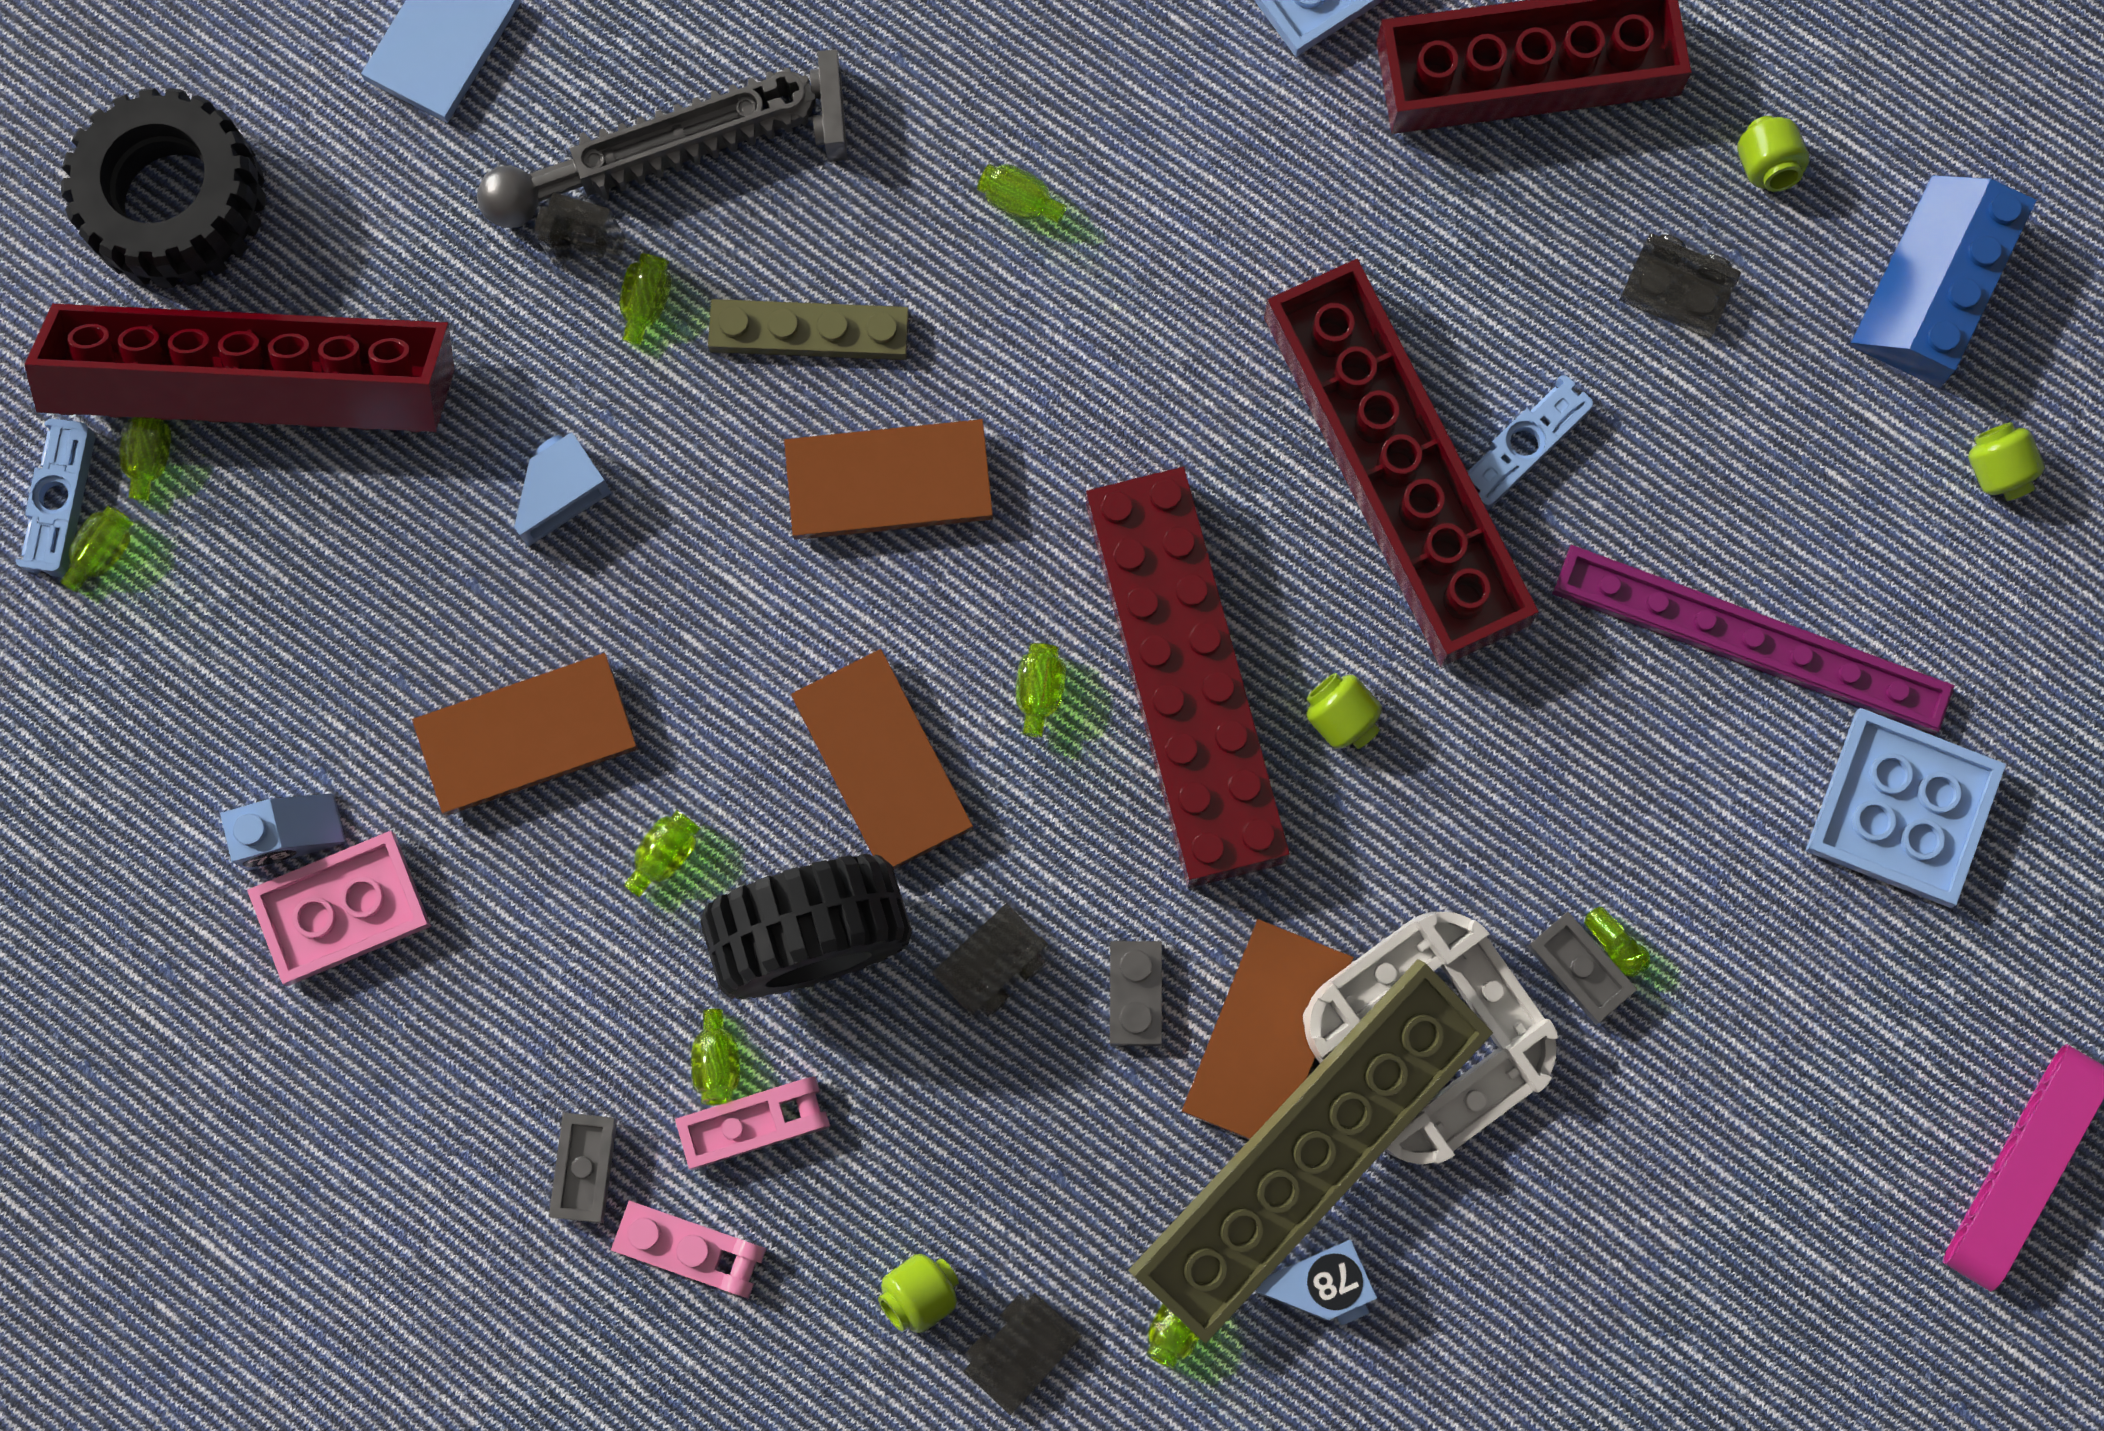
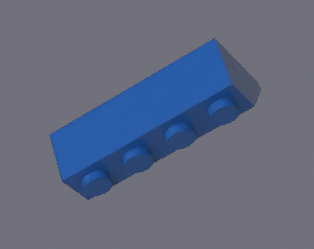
(1942, 275)

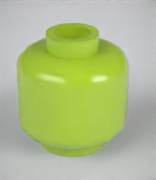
(1773, 153)
(2006, 461)
(1344, 711)
(918, 1293)

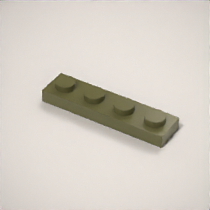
(808, 329)

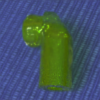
(1617, 942)

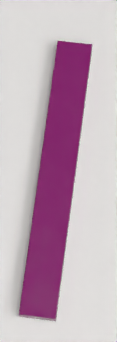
(1753, 640)

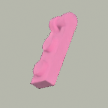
(750, 1123)
(686, 1248)

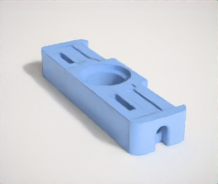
(1547, 422)
(63, 463)

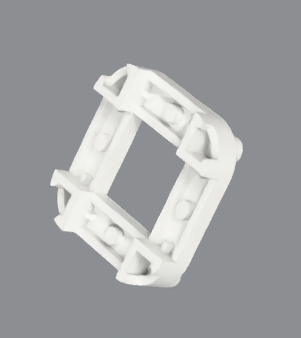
(1492, 992)

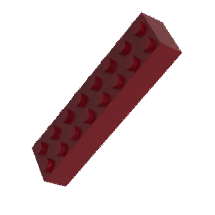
(241, 367)
(1399, 463)
(1186, 678)

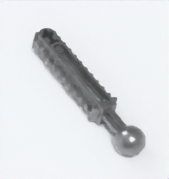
(512, 195)

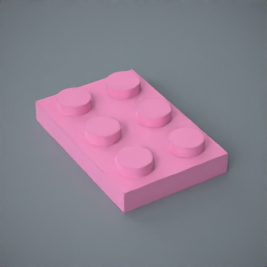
(338, 908)

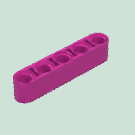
(2027, 1169)

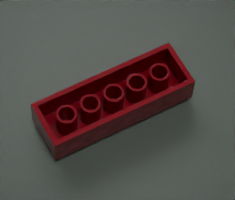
(1529, 60)

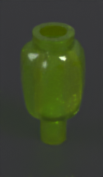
(1018, 193)
(643, 295)
(143, 453)
(97, 546)
(1039, 686)
(662, 851)
(715, 1061)
(1169, 1339)

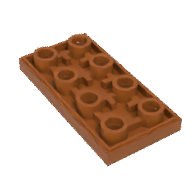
(888, 479)
(524, 734)
(882, 760)
(1260, 1036)

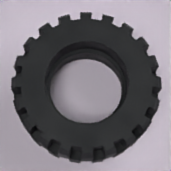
(126, 142)
(805, 926)

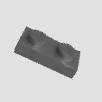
(827, 86)
(1582, 968)
(1135, 993)
(583, 1167)

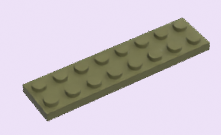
(1311, 1151)

